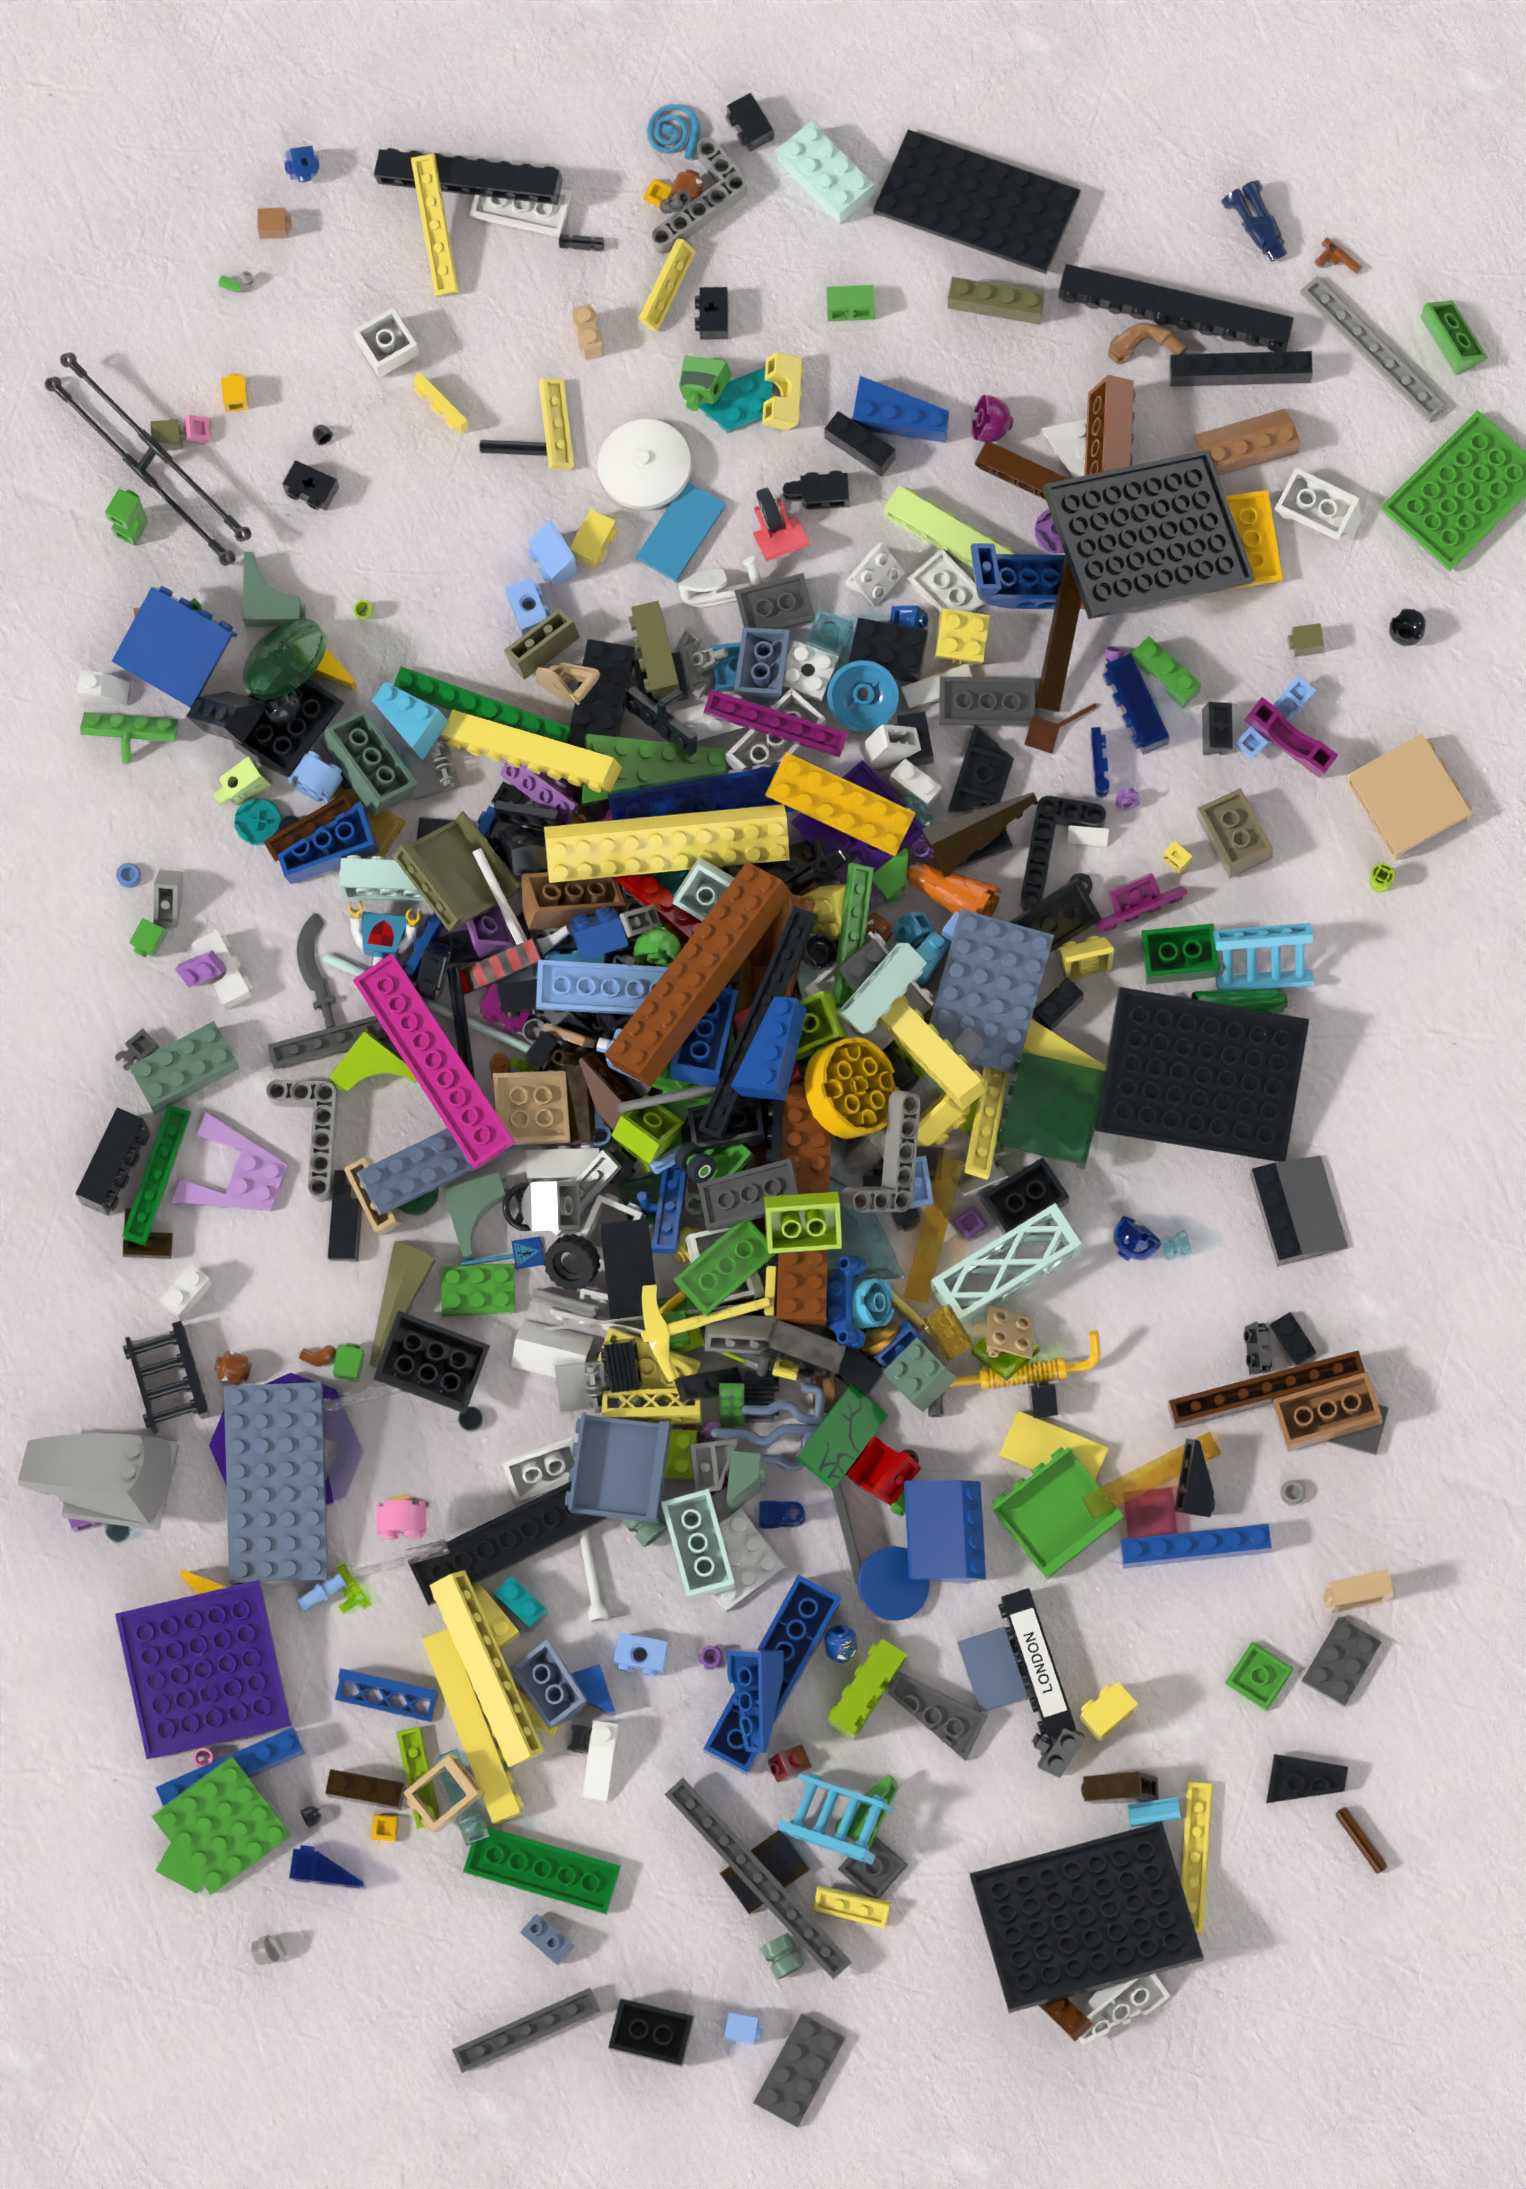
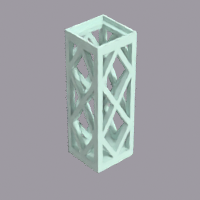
(1014, 1241)

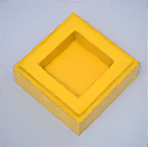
(657, 192)
(384, 1828)

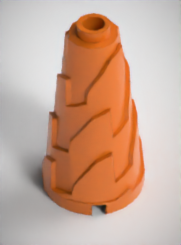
(955, 890)

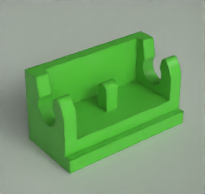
(850, 303)

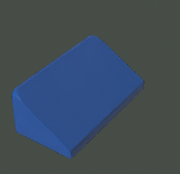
(902, 1340)

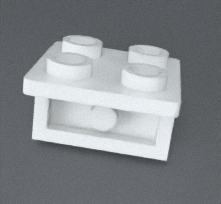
(875, 574)

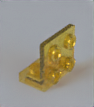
(947, 1332)

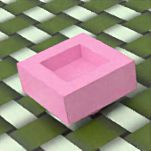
(196, 428)

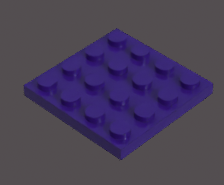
(835, 840)

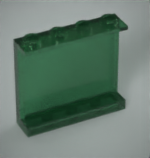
(1052, 1109)

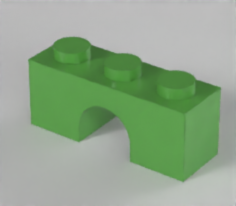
(127, 515)
(1177, 680)

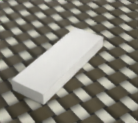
(927, 689)

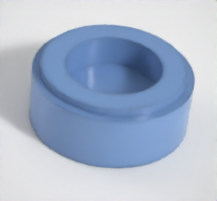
(128, 875)

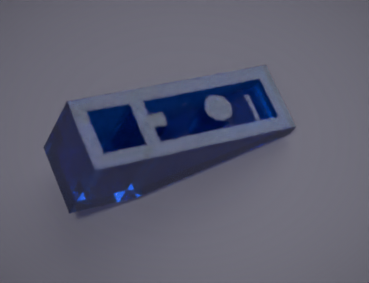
(315, 1868)

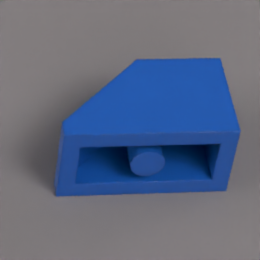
(594, 1688)

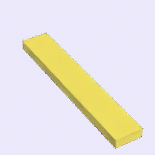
(434, 225)
(986, 1124)
(1196, 1849)

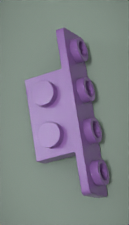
(543, 790)

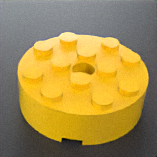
(850, 1087)

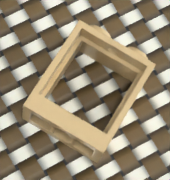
(1358, 1591)
(462, 1777)

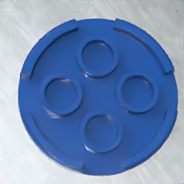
(886, 1585)

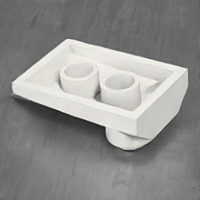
(1320, 506)

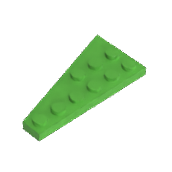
(650, 762)

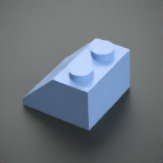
(552, 554)

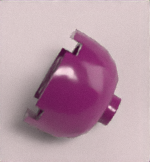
(992, 419)

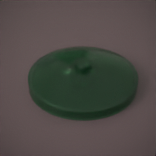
(284, 659)

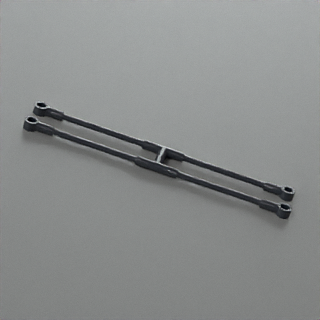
(140, 468)

